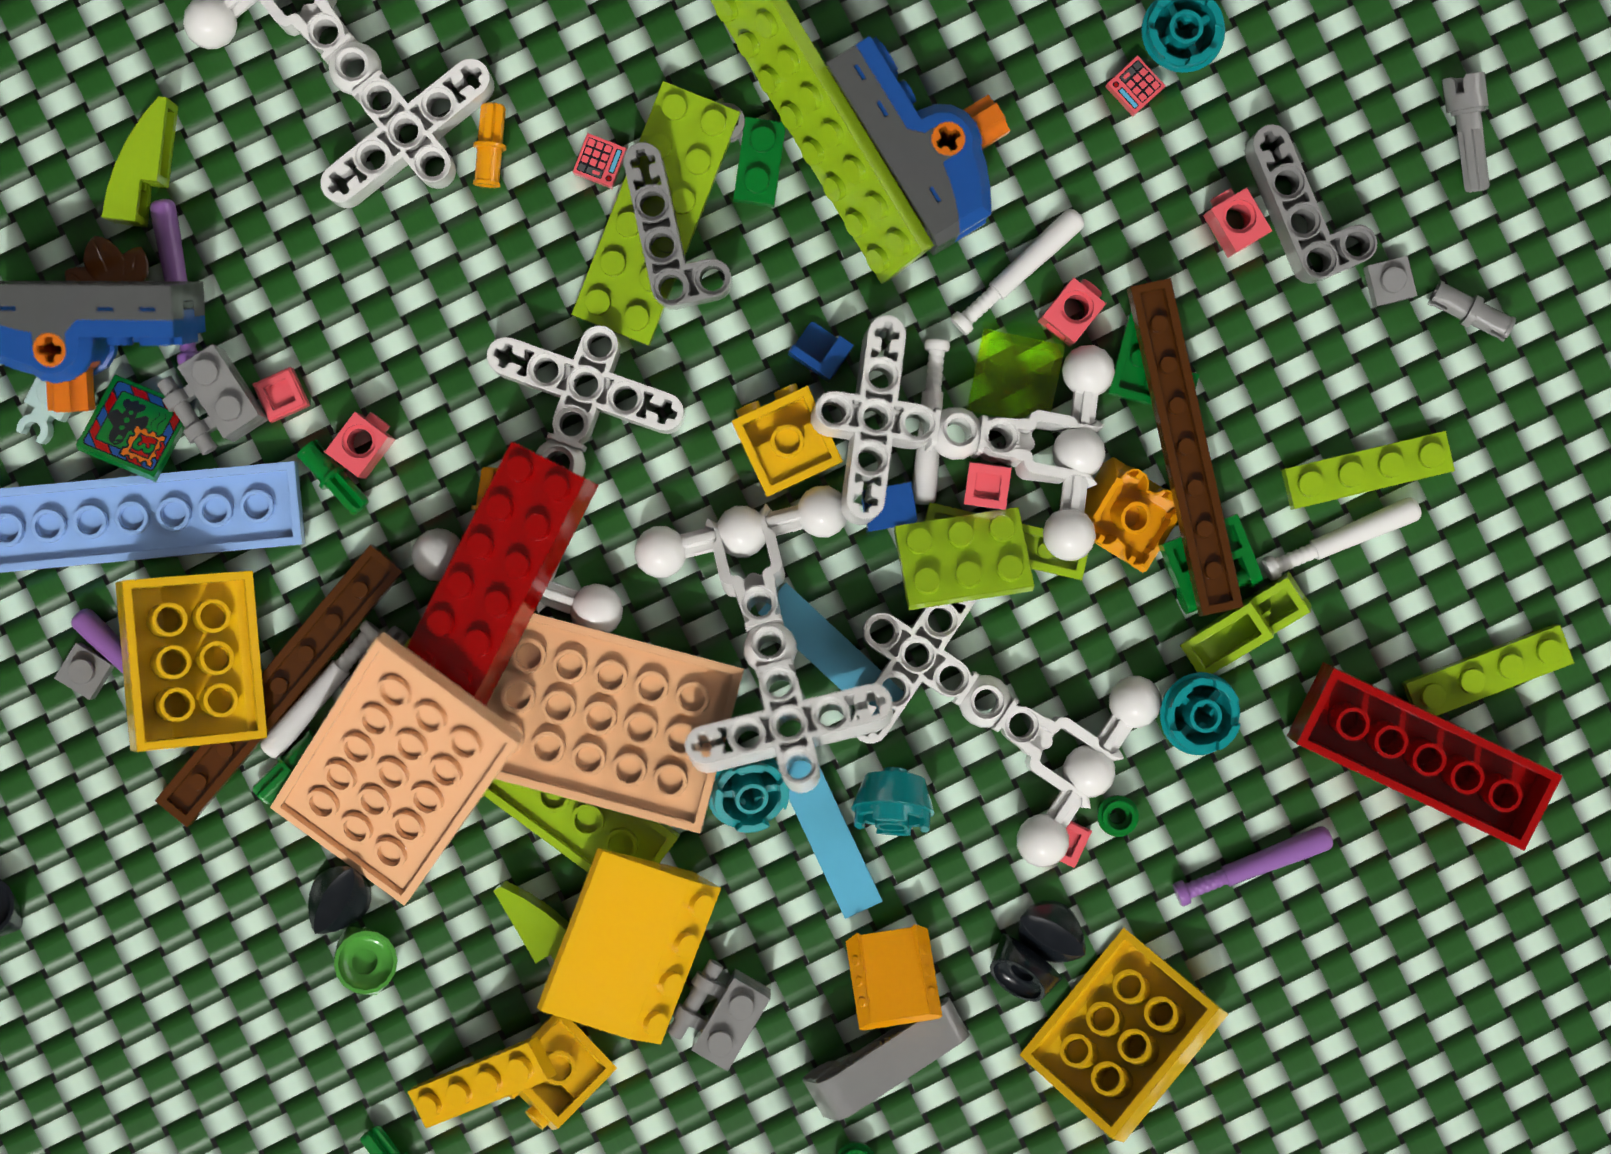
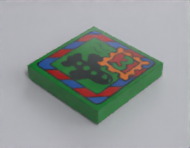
(132, 429)

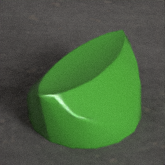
(364, 960)

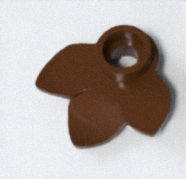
(106, 263)

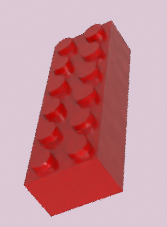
(501, 570)
(1424, 756)

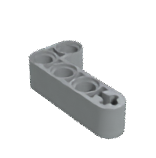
(1303, 203)
(666, 226)
(884, 1063)

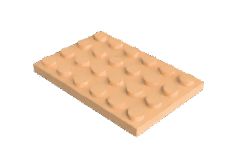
(612, 720)
(395, 768)

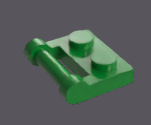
(1176, 563)

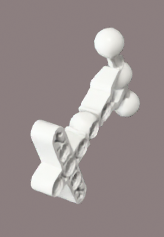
(214, 25)
(1076, 451)
(742, 534)
(594, 604)
(1086, 770)

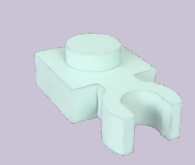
(38, 399)

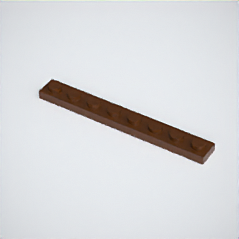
(1184, 447)
(286, 680)

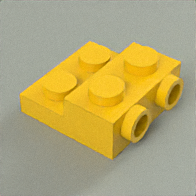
(783, 441)
(579, 1070)

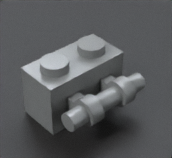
(221, 393)
(729, 1020)

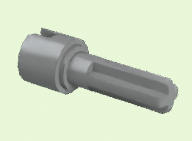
(1466, 101)

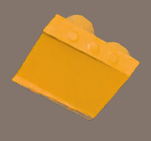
(1129, 513)
(893, 977)

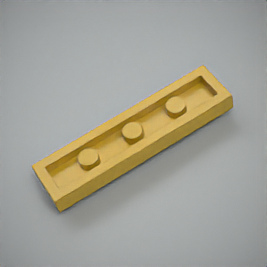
(482, 1082)

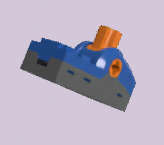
(941, 185)
(74, 328)

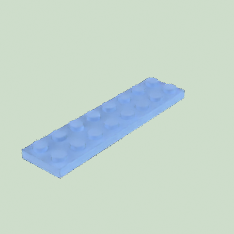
(150, 519)

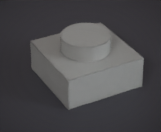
(1390, 281)
(84, 671)

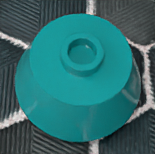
(1183, 33)
(1200, 714)
(749, 795)
(893, 802)

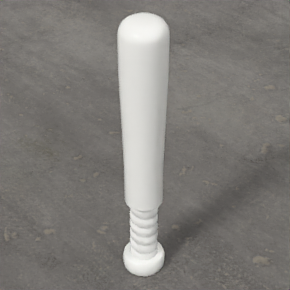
(1035, 255)
(927, 463)
(1354, 533)
(313, 699)

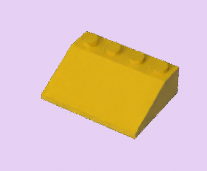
(191, 660)
(629, 946)
(1123, 1035)

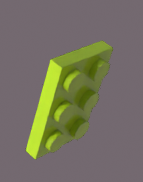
(963, 558)

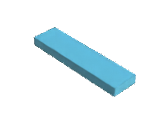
(827, 646)
(833, 844)

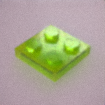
(1014, 375)

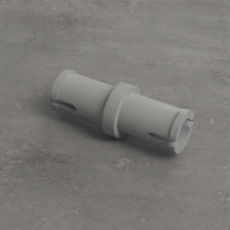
(1472, 311)

